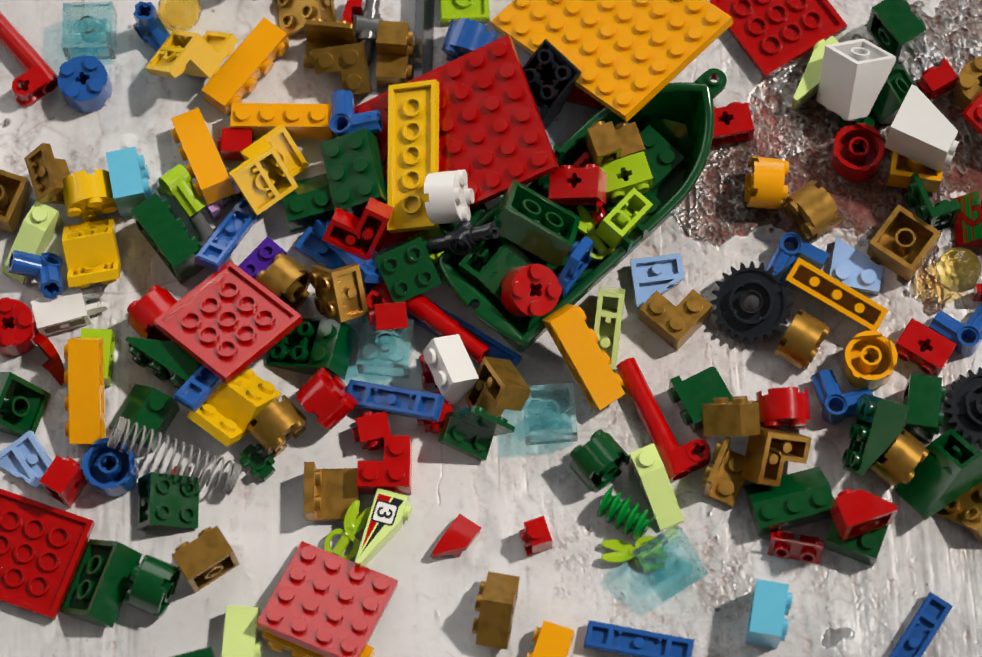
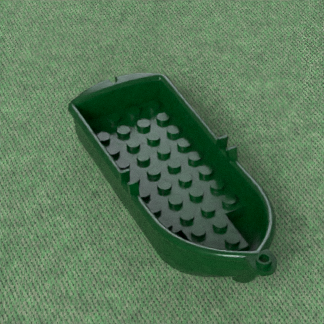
(677, 142)

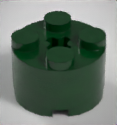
(598, 460)
(152, 585)

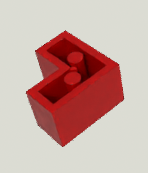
(358, 234)
(391, 474)

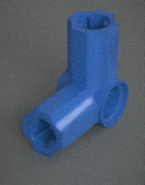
(149, 25)
(343, 115)
(783, 260)
(42, 268)
(956, 331)
(830, 395)

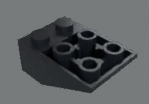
(550, 80)

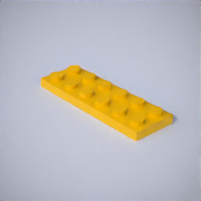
(411, 152)

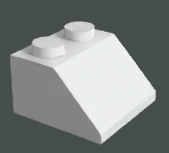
(450, 367)

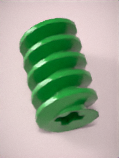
(624, 514)

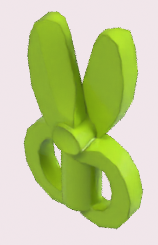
(587, 228)
(351, 527)
(624, 550)

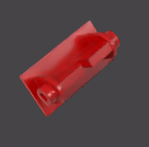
(808, 549)

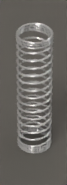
(231, 478)

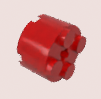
(855, 165)
(530, 278)
(147, 309)
(18, 339)
(326, 398)
(784, 408)

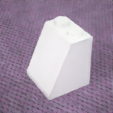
(853, 77)
(922, 132)

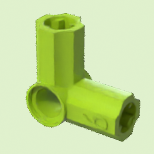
(178, 184)

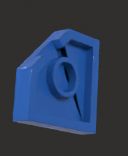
(578, 261)

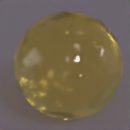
(179, 14)
(958, 269)

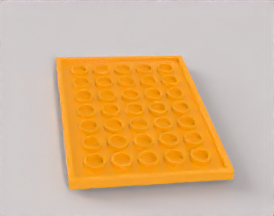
(619, 45)

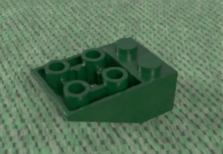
(488, 265)
(315, 346)
(164, 358)
(875, 428)
(943, 475)

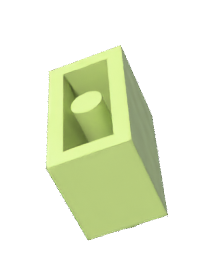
(240, 632)

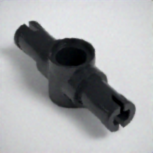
(463, 238)

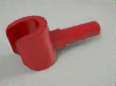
(598, 214)
(427, 376)

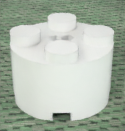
(448, 197)

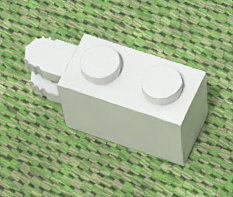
(66, 310)

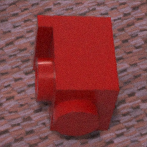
(937, 80)
(536, 536)

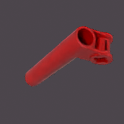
(38, 76)
(434, 318)
(676, 460)

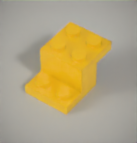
(192, 54)
(269, 169)
(91, 252)
(234, 407)

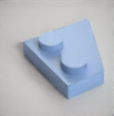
(855, 269)
(654, 275)
(26, 459)

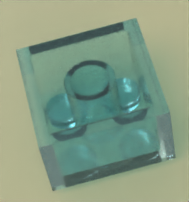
(89, 30)
(385, 351)
(550, 414)
(669, 562)

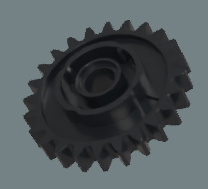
(738, 288)
(965, 406)

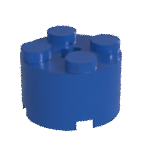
(465, 37)
(84, 83)
(108, 482)

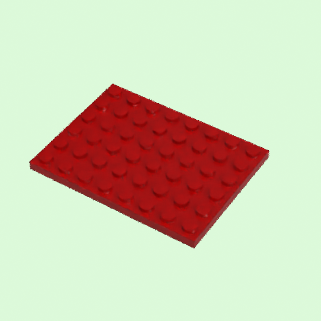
(484, 125)

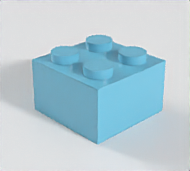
(128, 179)
(767, 613)

